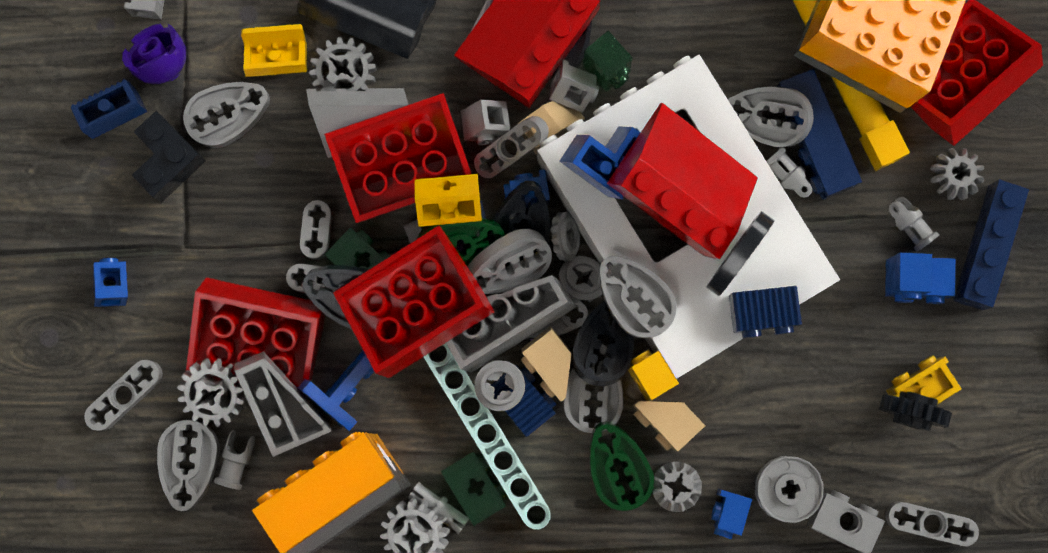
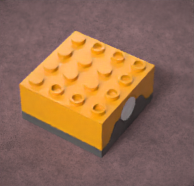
(881, 45)
(332, 495)

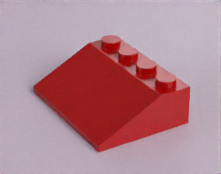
(524, 42)
(978, 72)
(392, 150)
(685, 183)
(412, 303)
(244, 321)

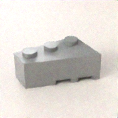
(343, 108)
(278, 406)

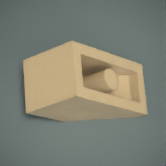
(557, 118)

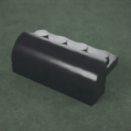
(384, 23)

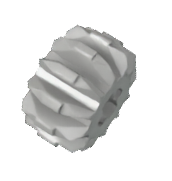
(947, 180)

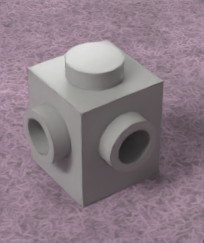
(485, 121)

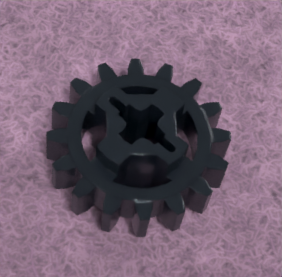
(915, 411)

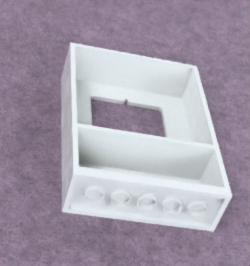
(782, 259)

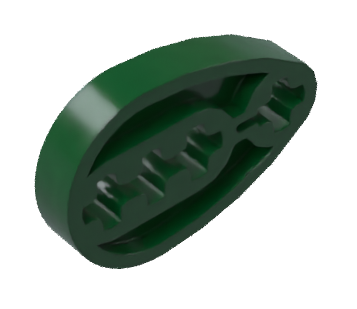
(472, 234)
(636, 465)

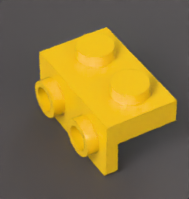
(274, 50)
(930, 380)

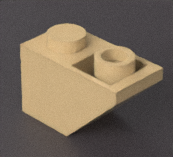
(551, 360)
(671, 421)

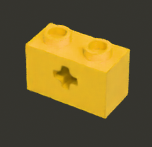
(447, 200)
(652, 374)

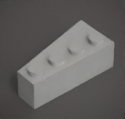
(515, 318)

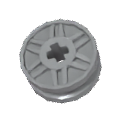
(803, 500)

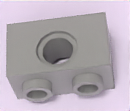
(865, 525)

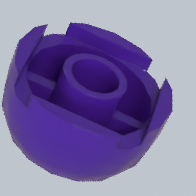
(156, 55)

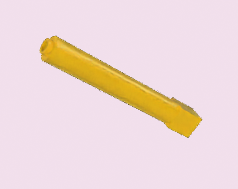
(879, 135)

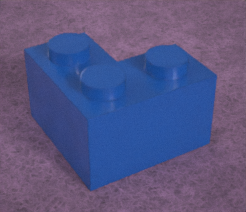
(598, 162)
(918, 277)

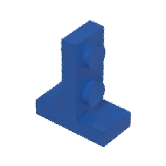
(340, 391)

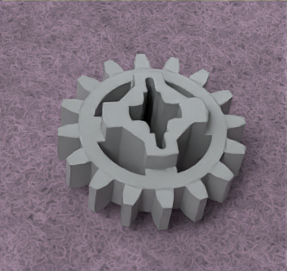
(349, 60)
(208, 379)
(422, 521)

